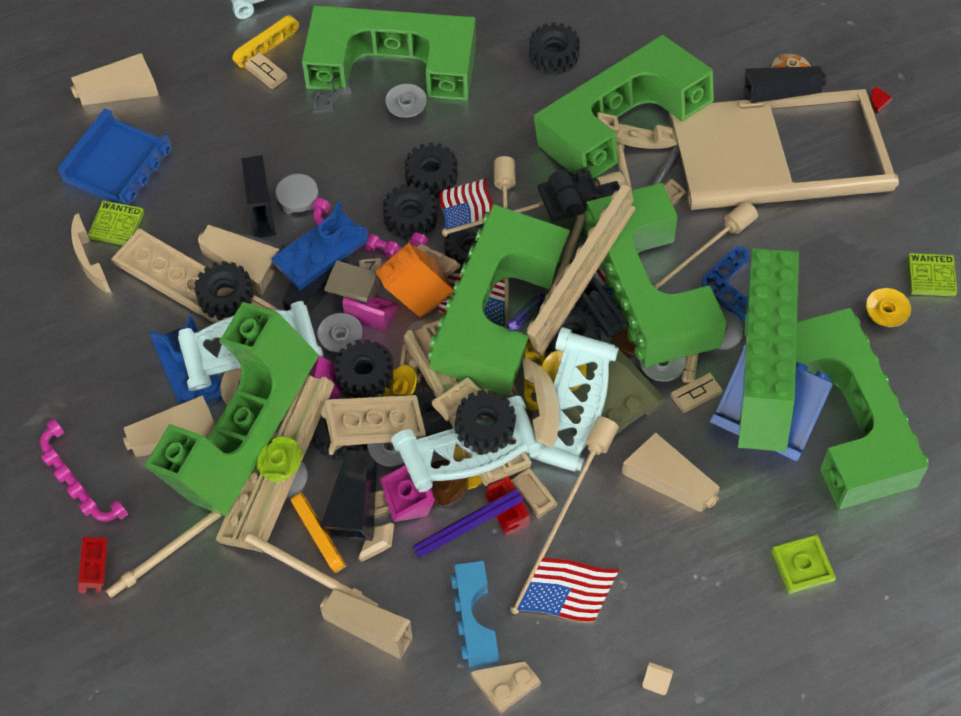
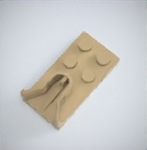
(371, 419)

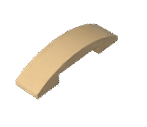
(638, 137)
(94, 271)
(548, 422)

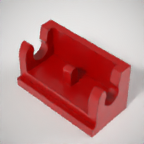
(513, 518)
(92, 564)

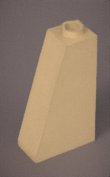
(115, 82)
(250, 254)
(191, 415)
(670, 473)
(368, 622)

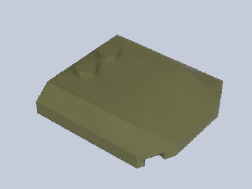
(627, 395)

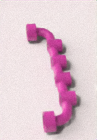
(389, 248)
(75, 489)

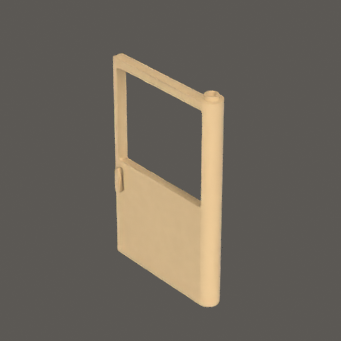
(737, 155)

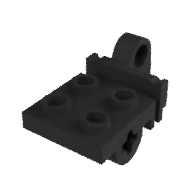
(568, 195)

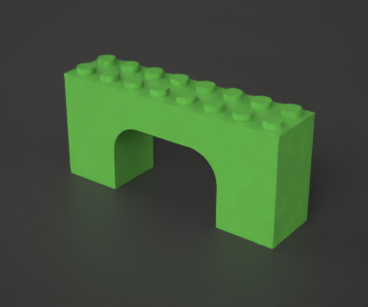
(345, 34)
(653, 74)
(658, 322)
(466, 340)
(769, 350)
(273, 370)
(889, 453)

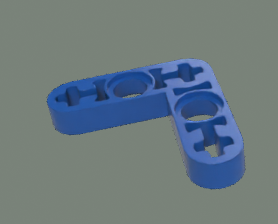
(722, 280)

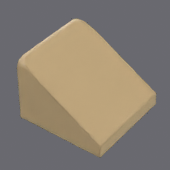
(657, 678)

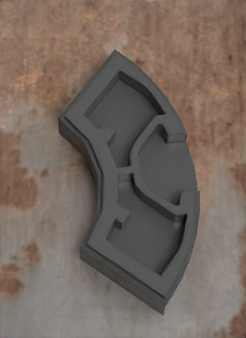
(325, 99)

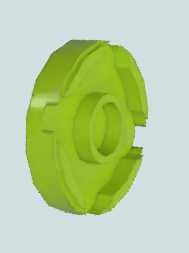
(279, 459)

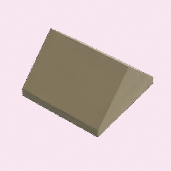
(353, 282)

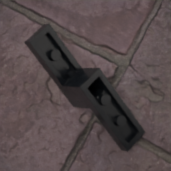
(601, 308)

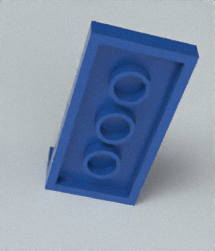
(320, 248)
(172, 359)

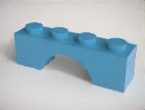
(480, 642)

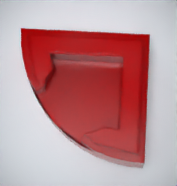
(879, 99)

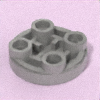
(296, 193)

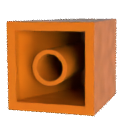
(415, 280)

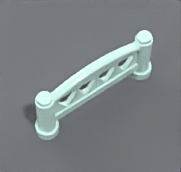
(578, 351)
(202, 364)
(419, 452)

